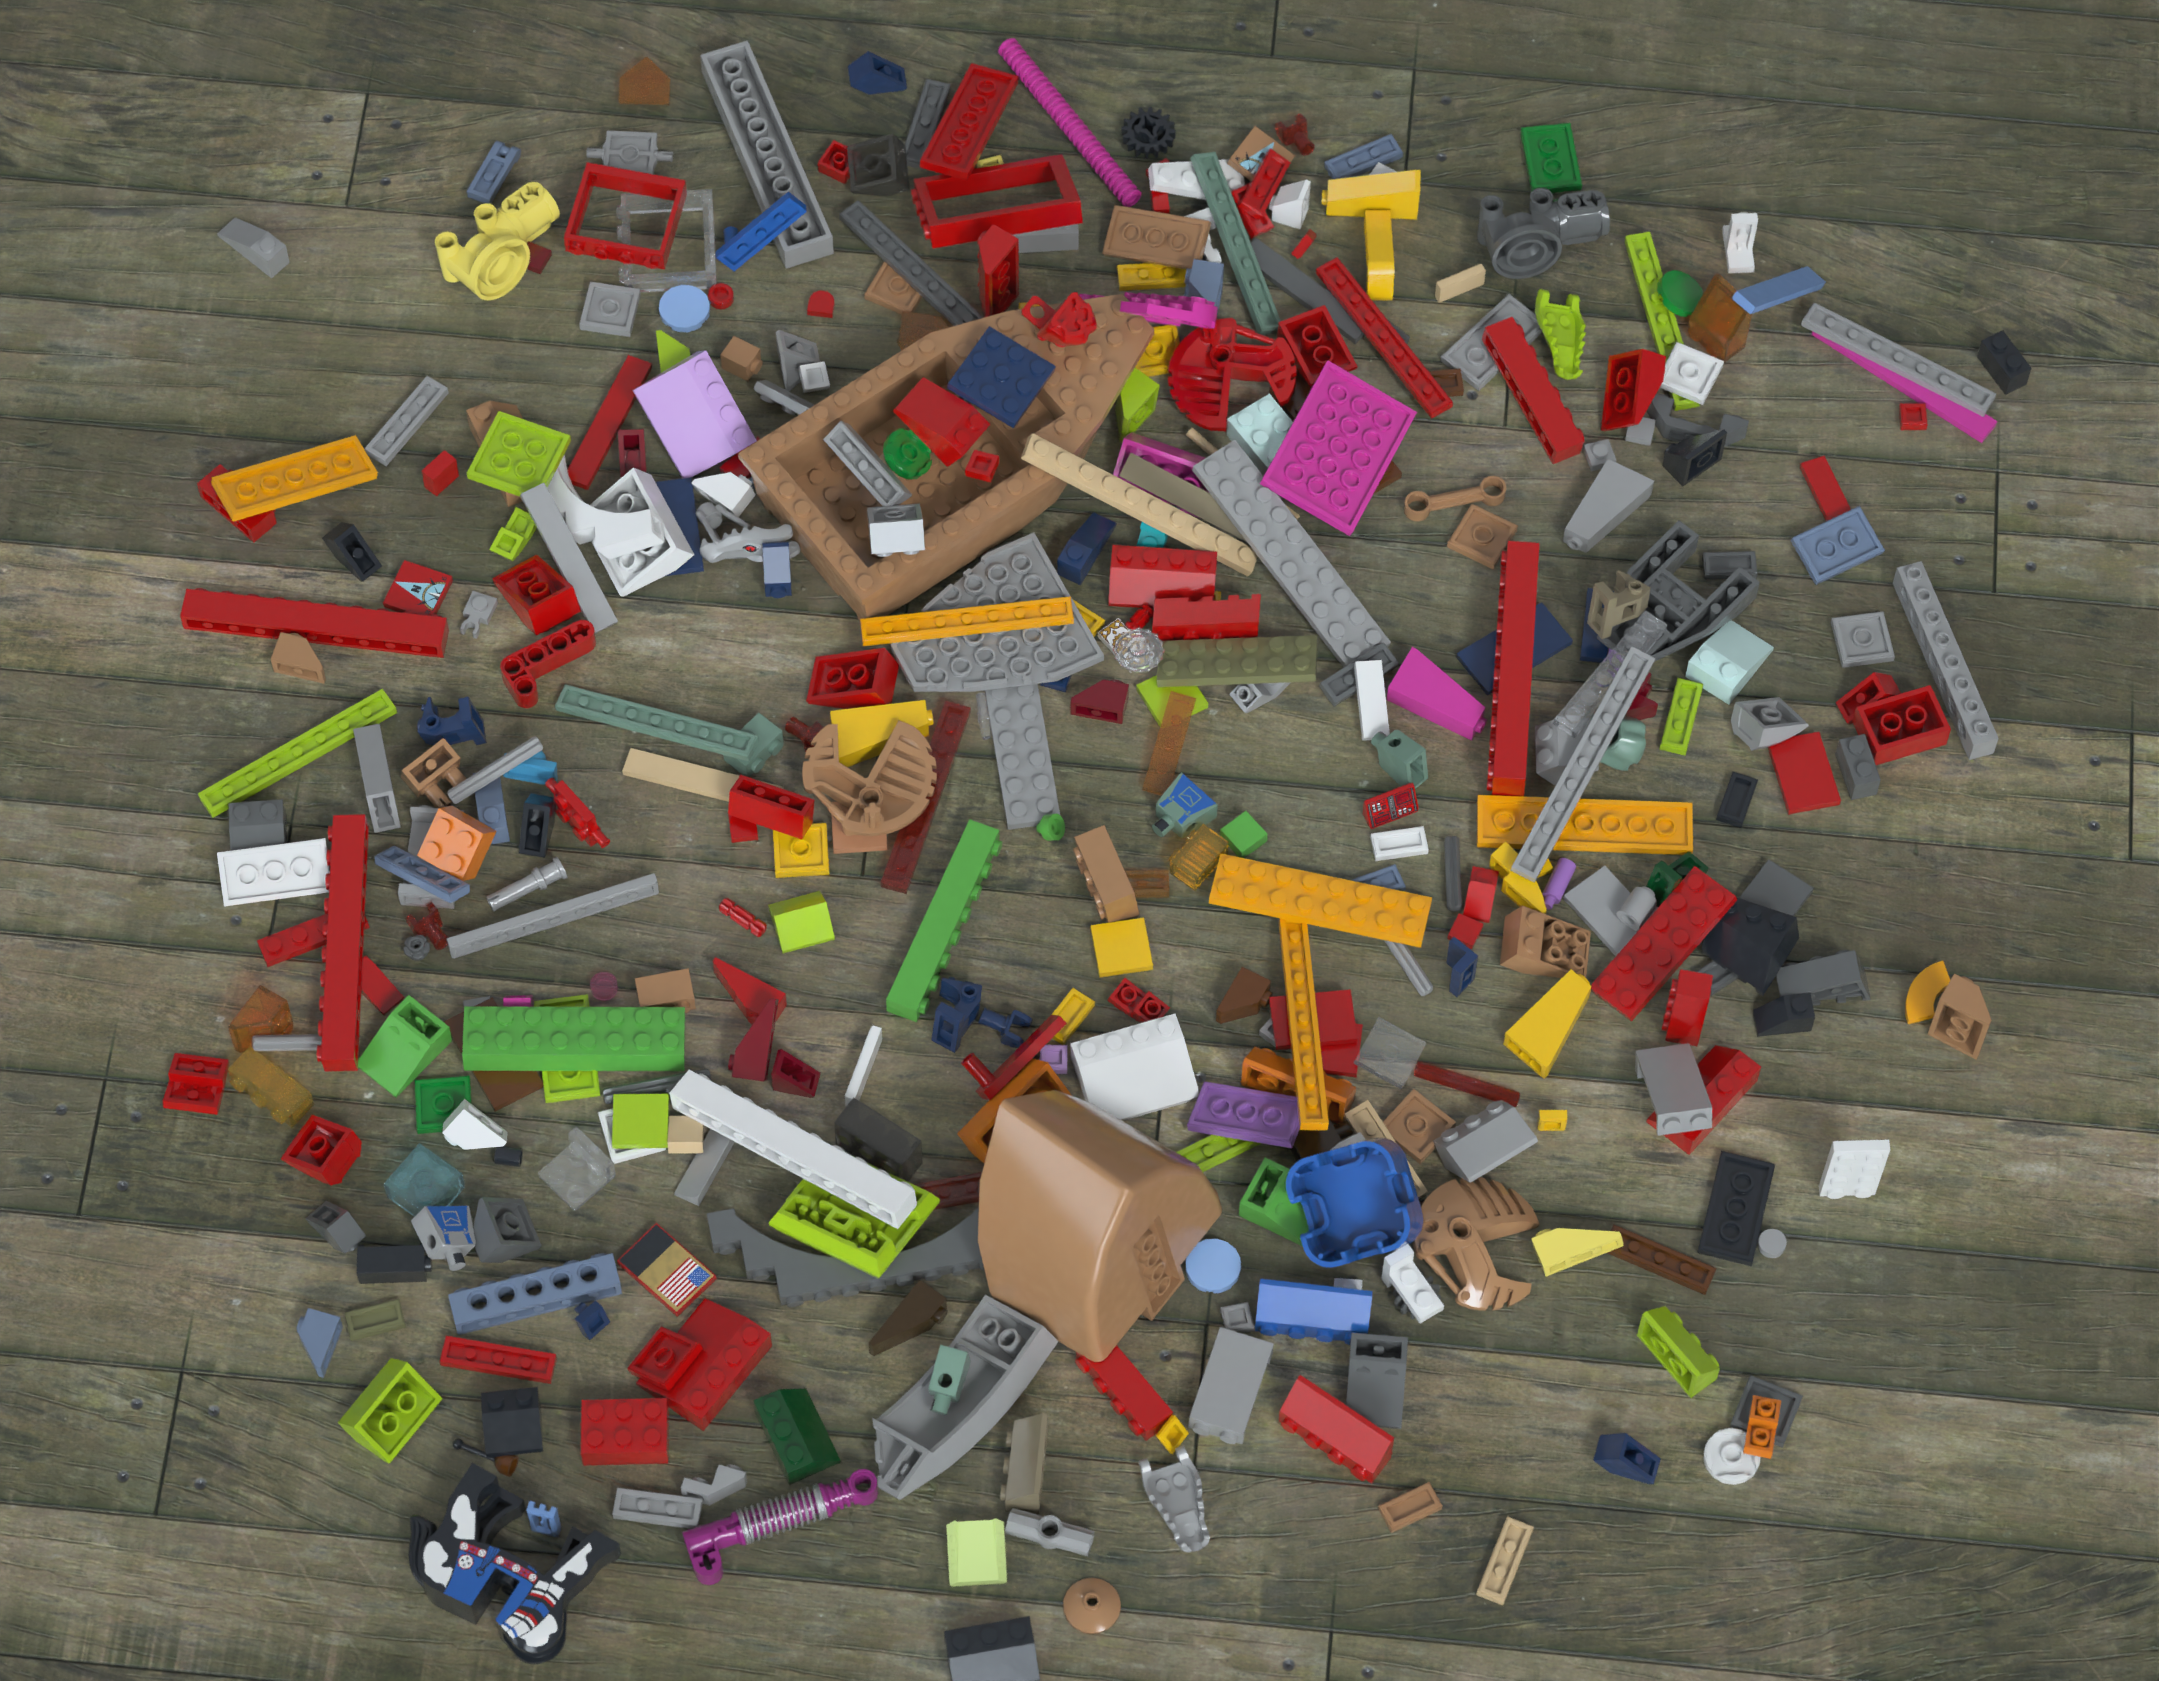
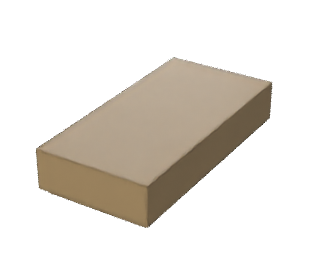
(1460, 283)

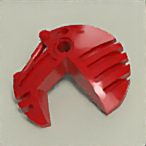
(1204, 382)

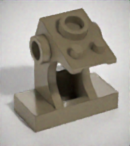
(1626, 604)

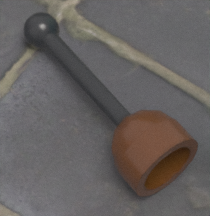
(504, 1464)

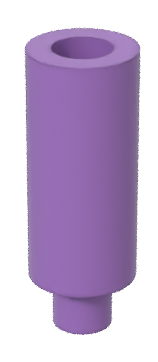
(1558, 882)

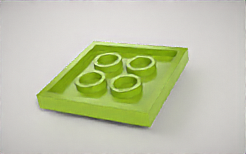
(518, 455)

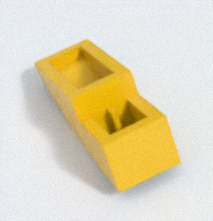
(1516, 887)

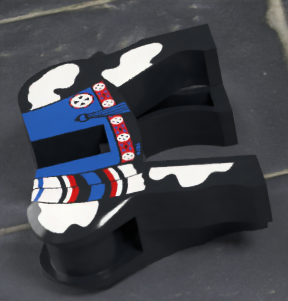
(465, 1571)

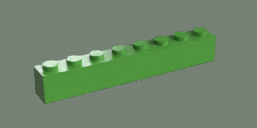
(943, 921)

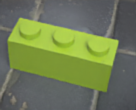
(1677, 1350)
(390, 1410)

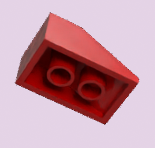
(1314, 341)
(1630, 387)
(941, 420)
(538, 594)
(853, 679)

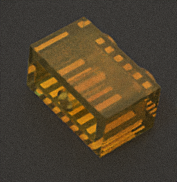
(1198, 856)

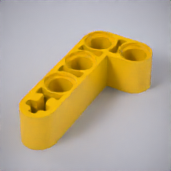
(1379, 255)

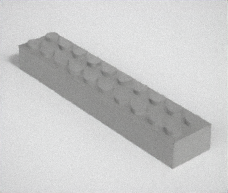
(765, 149)

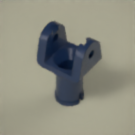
(1002, 1024)

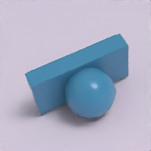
(534, 770)

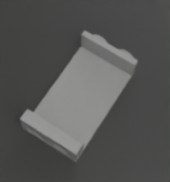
(409, 893)
(1675, 1088)
(1230, 1386)

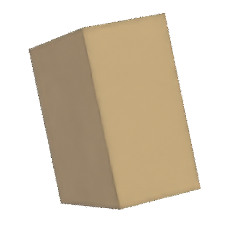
(685, 1135)

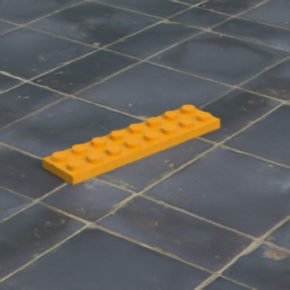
(1592, 827)
(1320, 900)

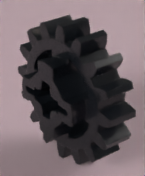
(1148, 132)

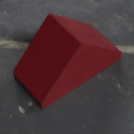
(794, 1076)

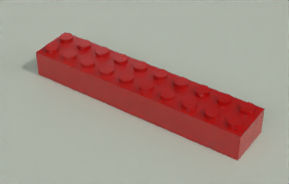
(1513, 669)

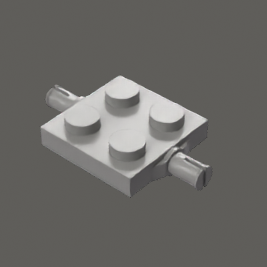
(630, 151)

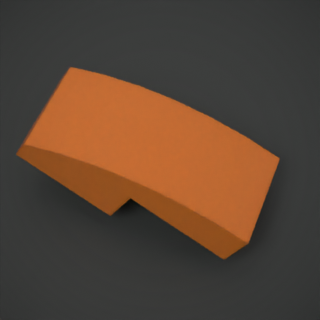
(1762, 1426)

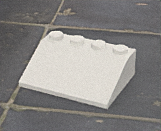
(632, 571)
(1136, 1068)

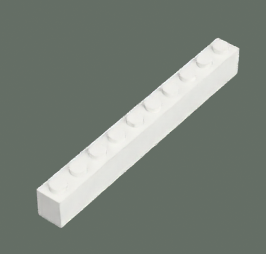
(794, 1148)

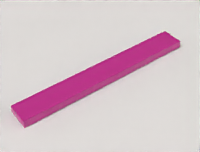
(1957, 415)

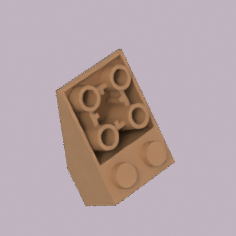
(1543, 944)

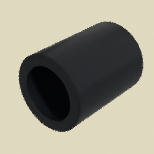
(508, 1156)

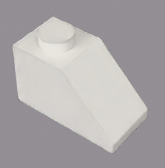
(1291, 204)
(726, 489)
(472, 1129)

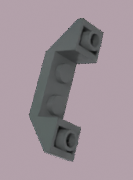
(1679, 428)

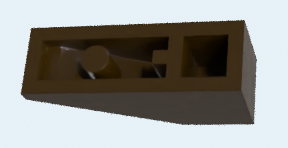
(911, 1318)

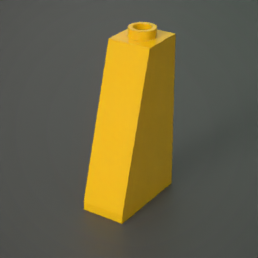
(1385, 191)
(867, 729)
(1547, 1025)

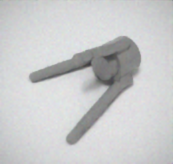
(712, 518)

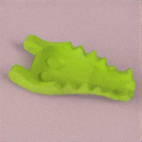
(1563, 332)

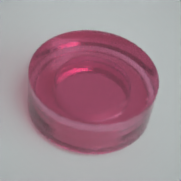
(603, 986)

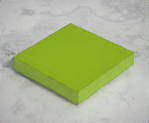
(1157, 697)
(640, 1121)

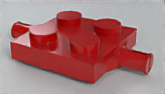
(575, 812)

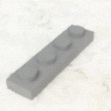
(406, 420)

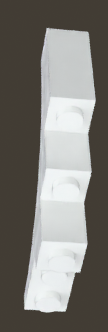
(611, 532)

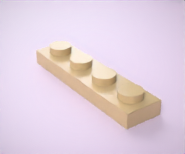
(1368, 1123)

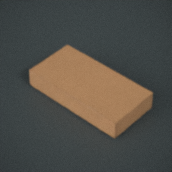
(1410, 1507)

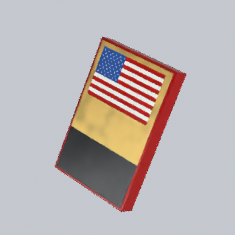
(666, 1269)

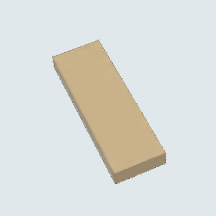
(1505, 1560)

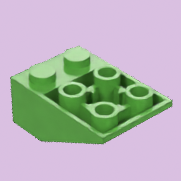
(404, 1046)
(1268, 1203)

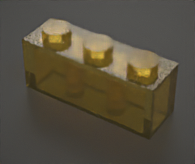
(270, 1087)

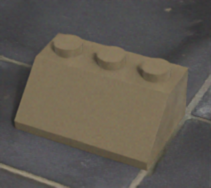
(1025, 1464)

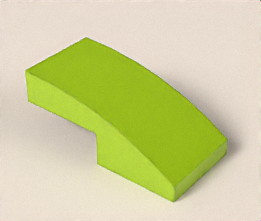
(514, 536)

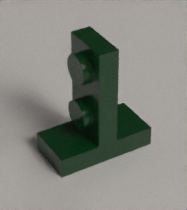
(1667, 877)

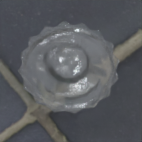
(1138, 650)

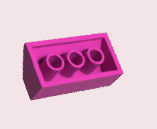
(1162, 455)

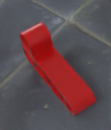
(583, 641)

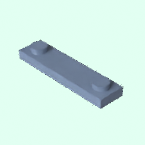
(422, 874)

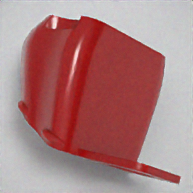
(1066, 324)

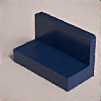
(1463, 965)

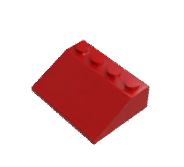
(729, 1354)

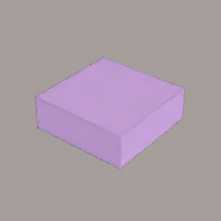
(1056, 1057)

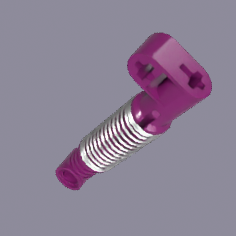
(771, 1517)

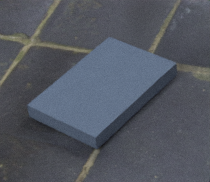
(1837, 545)

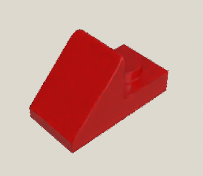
(1481, 894)

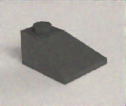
(503, 1230)

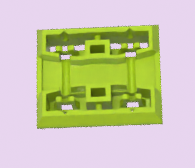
(847, 1231)

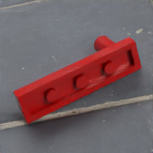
(993, 1083)

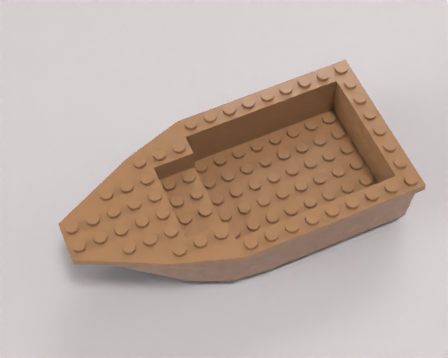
(962, 516)

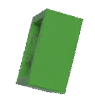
(1244, 835)

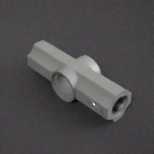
(1031, 1527)

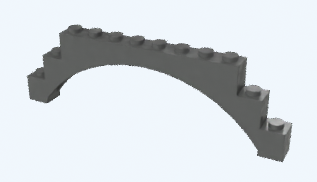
(817, 1277)

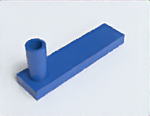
(745, 244)

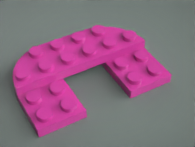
(1169, 309)

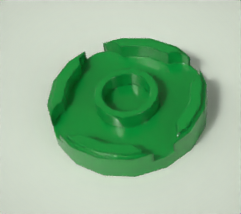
(1679, 292)
(906, 454)

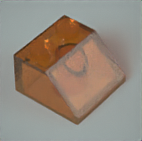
(261, 1015)

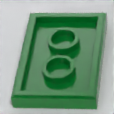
(1551, 157)

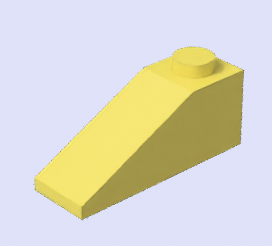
(1568, 1247)

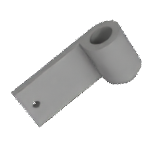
(1637, 908)

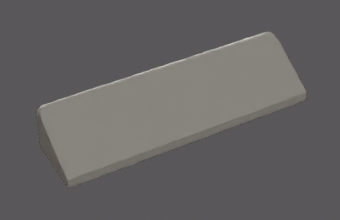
(866, 465)
(704, 1168)

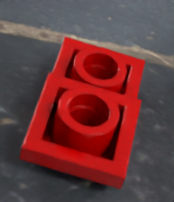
(1137, 1003)

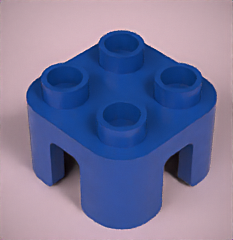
(1355, 1201)

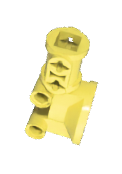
(499, 254)

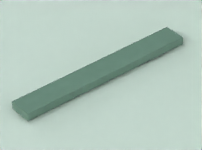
(1236, 242)
(657, 722)

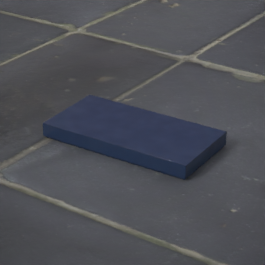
(681, 502)
(1548, 641)

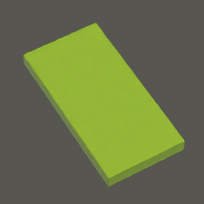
(568, 1084)

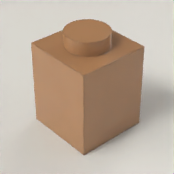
(741, 358)

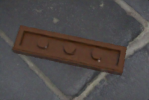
(1663, 1261)

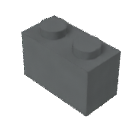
(1857, 767)

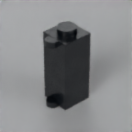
(392, 1264)

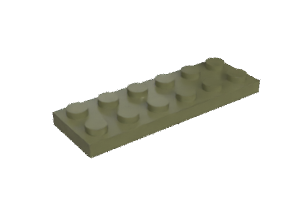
(1238, 661)

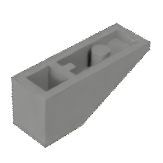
(256, 246)

